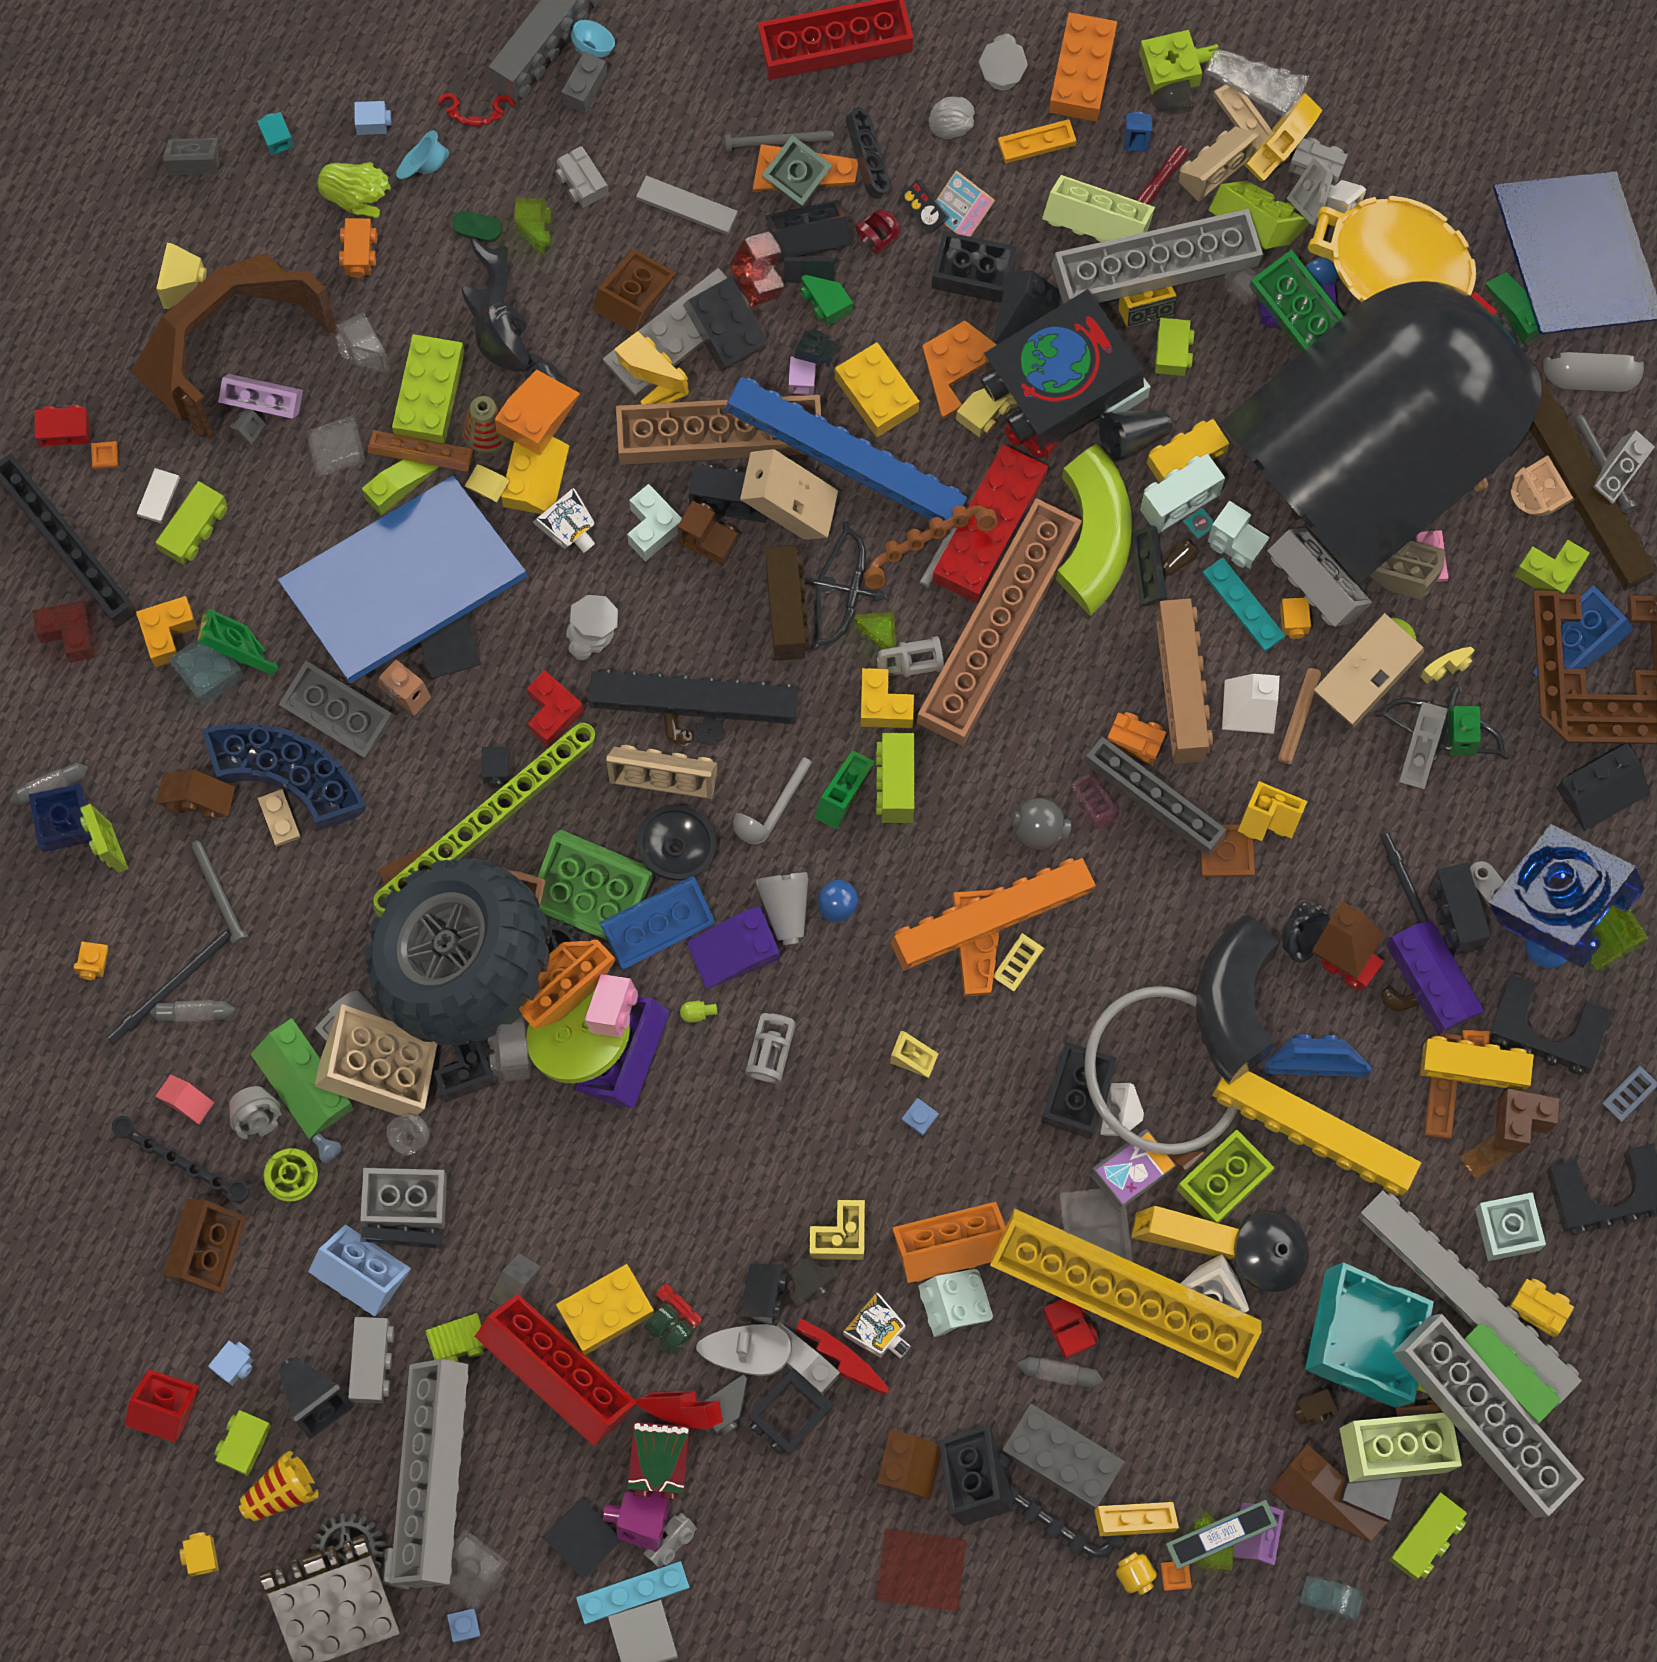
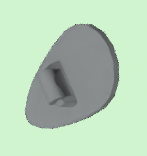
(747, 1349)

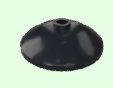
(680, 828)
(1259, 1256)

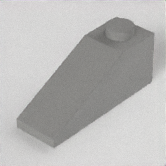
(1423, 745)
(810, 1363)

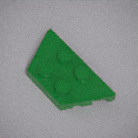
(233, 640)

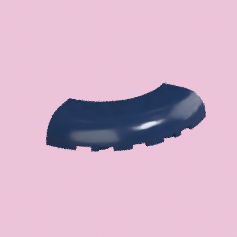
(289, 763)

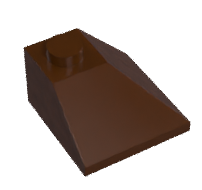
(1348, 940)

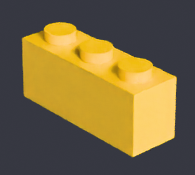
(1202, 440)

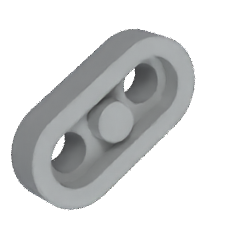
(1489, 884)

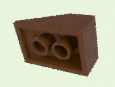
(632, 291)

